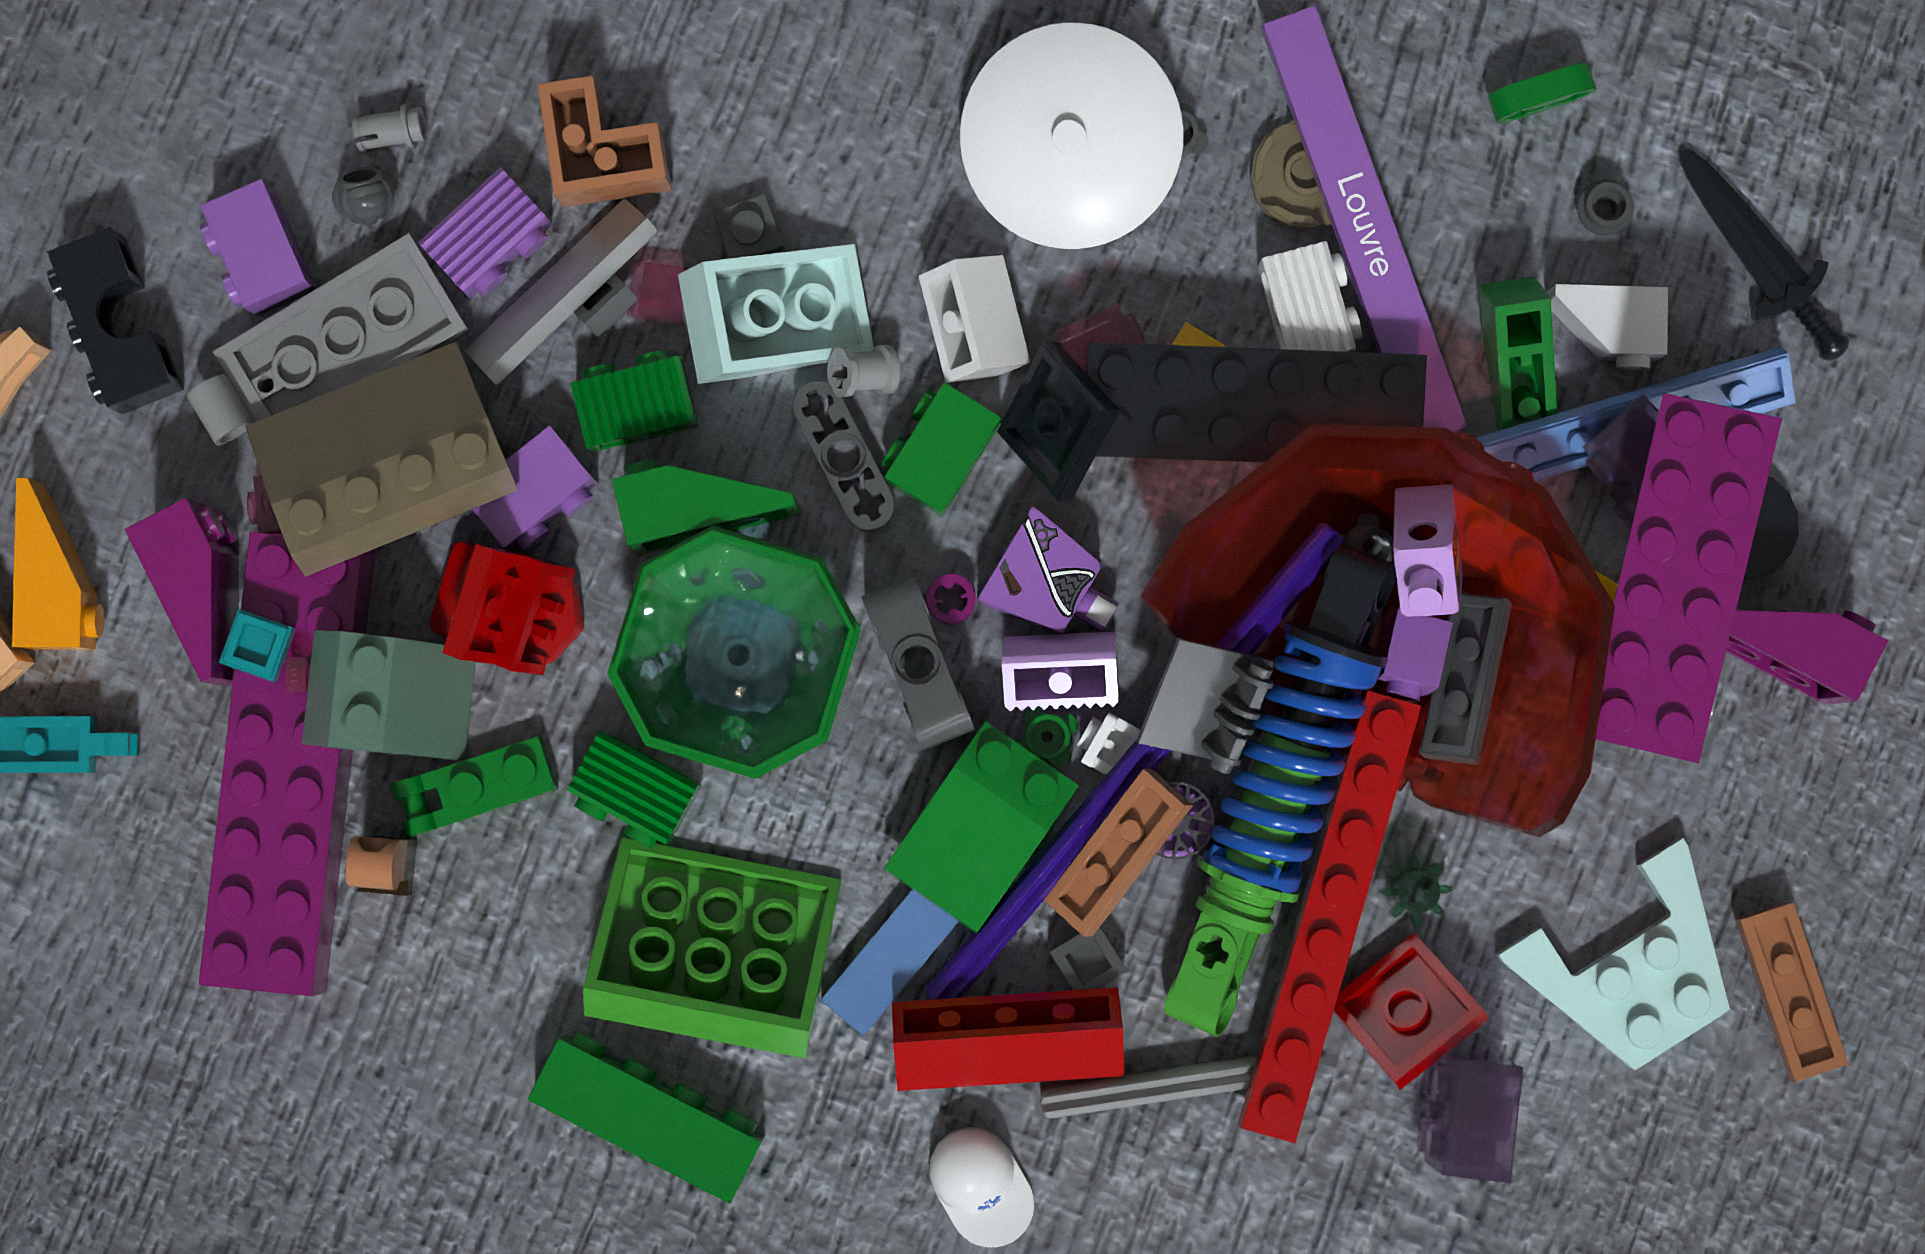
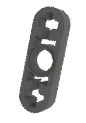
(838, 413)

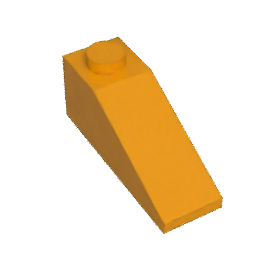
(51, 589)

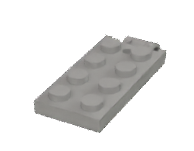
(330, 338)

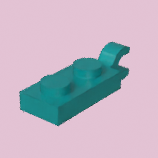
(58, 744)

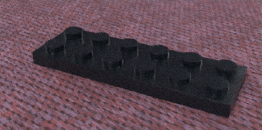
(1245, 400)

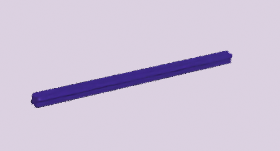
(1060, 852)

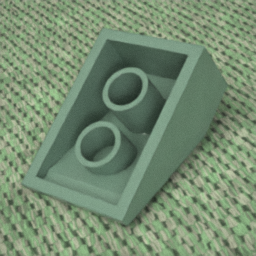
(387, 696)

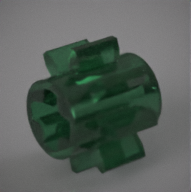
(1430, 888)

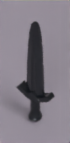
(1764, 257)

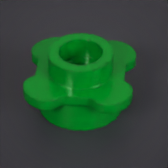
(1061, 728)

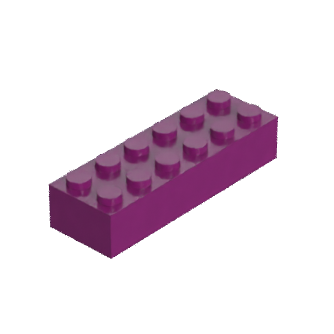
(1684, 574)

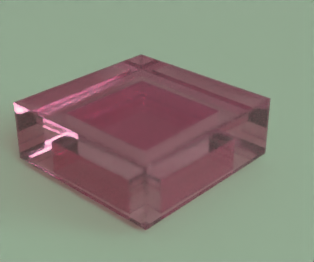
(657, 293)

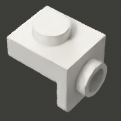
(1106, 742)

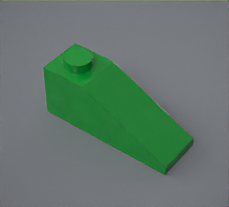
(1519, 350)

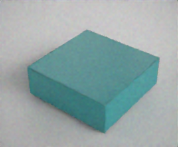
(257, 645)

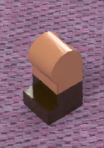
(381, 864)

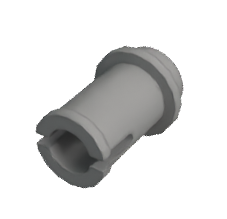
(390, 128)

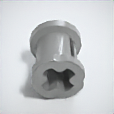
(863, 370)

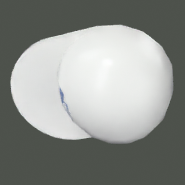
(981, 1187)

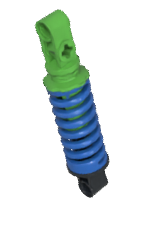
(1264, 847)

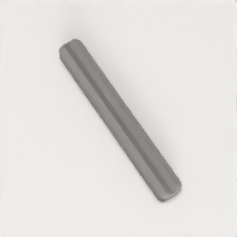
(1147, 1087)

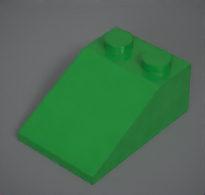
(673, 503)
(981, 827)

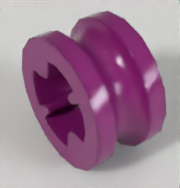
(947, 582)

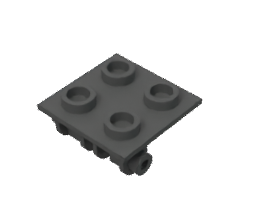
(1207, 702)

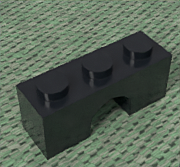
(92, 280)

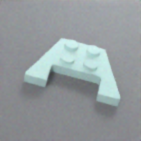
(1650, 986)

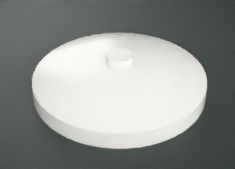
(1071, 135)

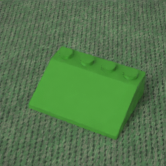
(711, 948)

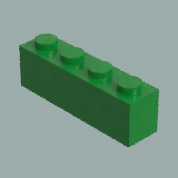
(646, 1116)

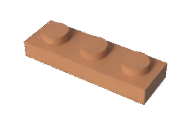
(1118, 852)
(1791, 991)

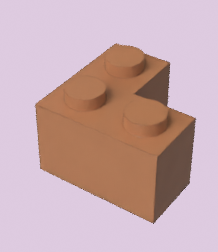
(594, 162)

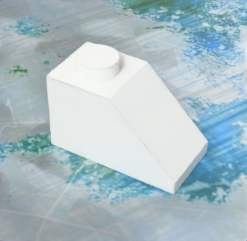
(1616, 321)

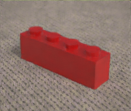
(1008, 1039)

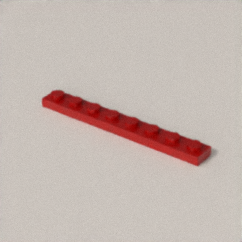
(1328, 918)

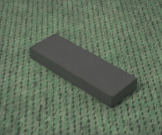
(1463, 701)

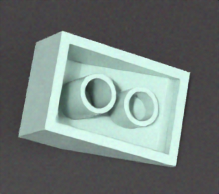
(774, 311)

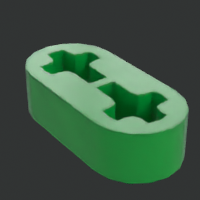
(1542, 93)

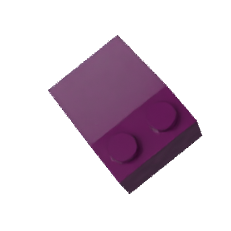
(195, 577)
(1812, 652)

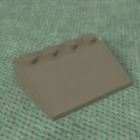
(379, 459)

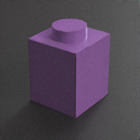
(1414, 653)

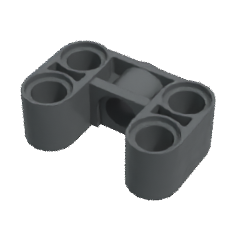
(930, 702)

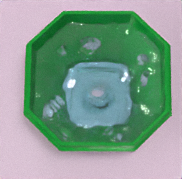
(678, 638)

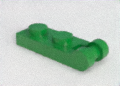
(476, 786)

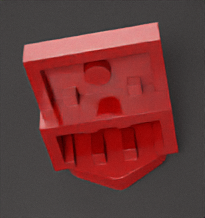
(506, 608)

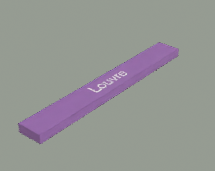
(1357, 204)

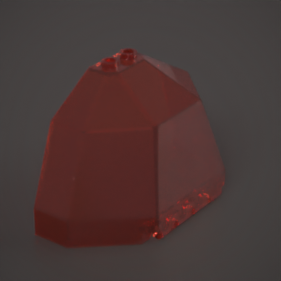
(1510, 547)

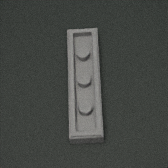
(561, 291)

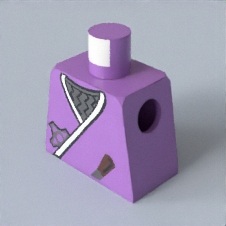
(1047, 579)

